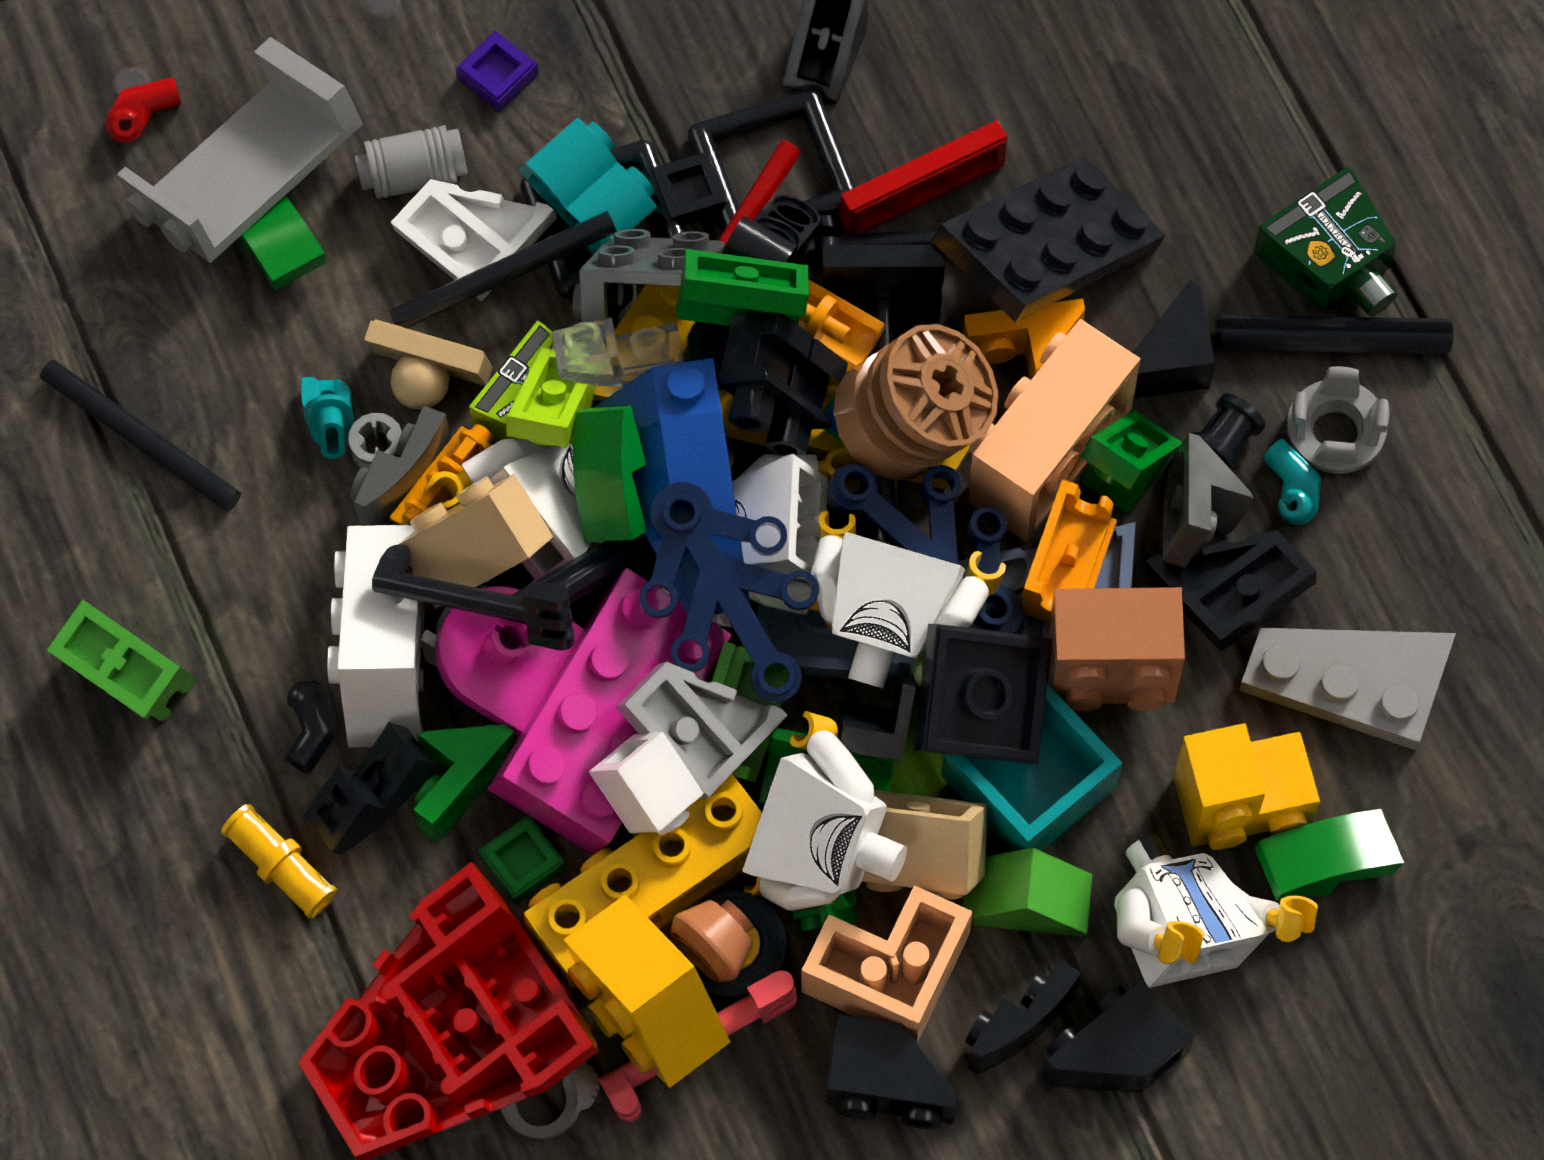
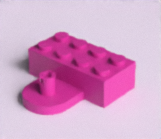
(564, 699)

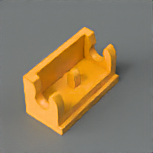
(1069, 549)

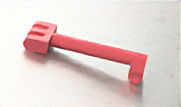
(766, 1001)

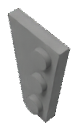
(1352, 677)

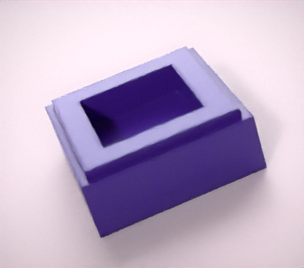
(497, 71)

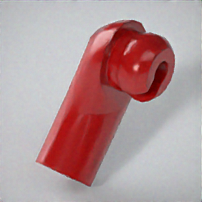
(136, 105)

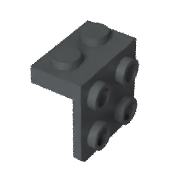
(630, 259)

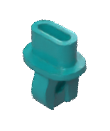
(327, 413)

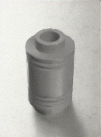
(410, 160)

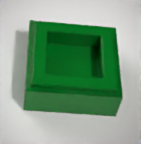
(522, 860)

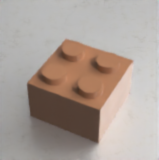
(1116, 646)

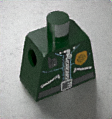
(1331, 246)

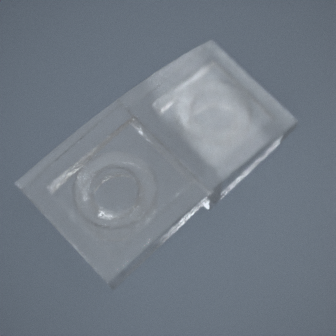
(599, 357)

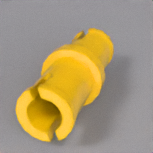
(279, 861)

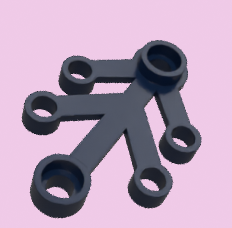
(942, 531)
(722, 581)

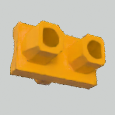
(840, 325)

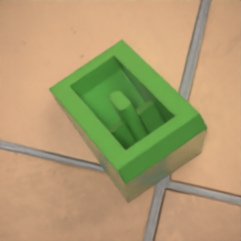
(1031, 894)

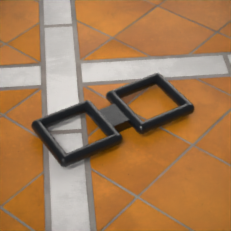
(699, 184)

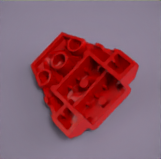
(447, 1026)

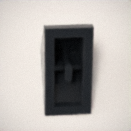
(826, 45)
(1177, 349)

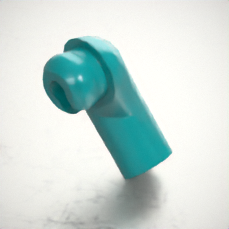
(1300, 483)

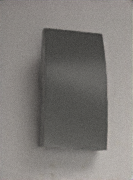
(390, 478)

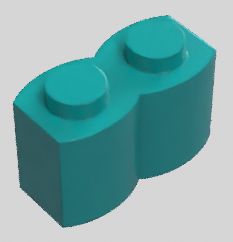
(584, 179)

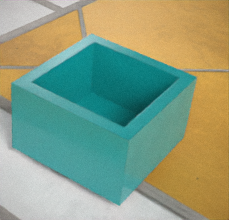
(1039, 802)

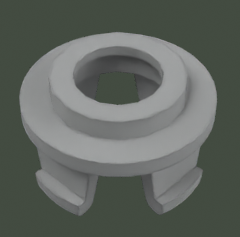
(1344, 395)

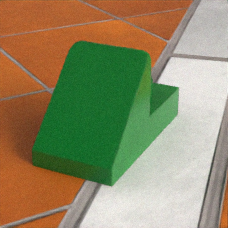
(1127, 459)
(469, 761)

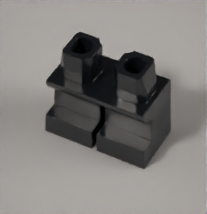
(778, 380)

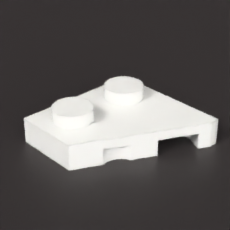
(469, 228)

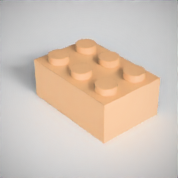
(1048, 423)

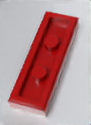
(923, 179)

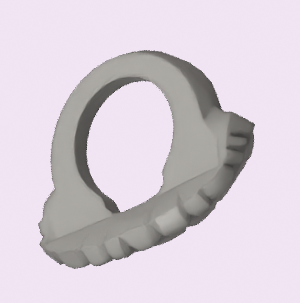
(580, 1090)

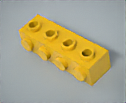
(652, 870)

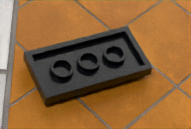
(1048, 238)

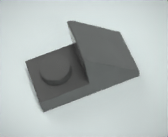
(1198, 500)

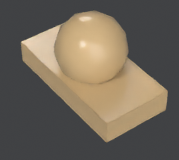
(425, 363)

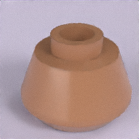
(714, 938)

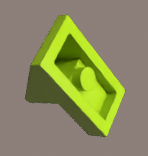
(547, 404)

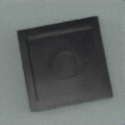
(982, 694)

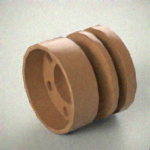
(916, 402)

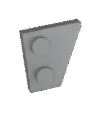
(701, 720)

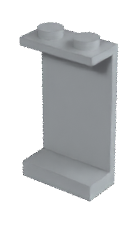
(248, 158)

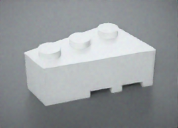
(377, 643)

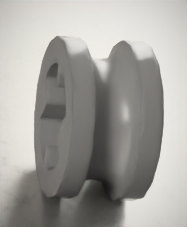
(372, 424)

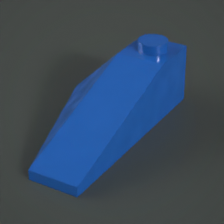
(681, 442)

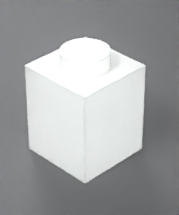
(647, 784)

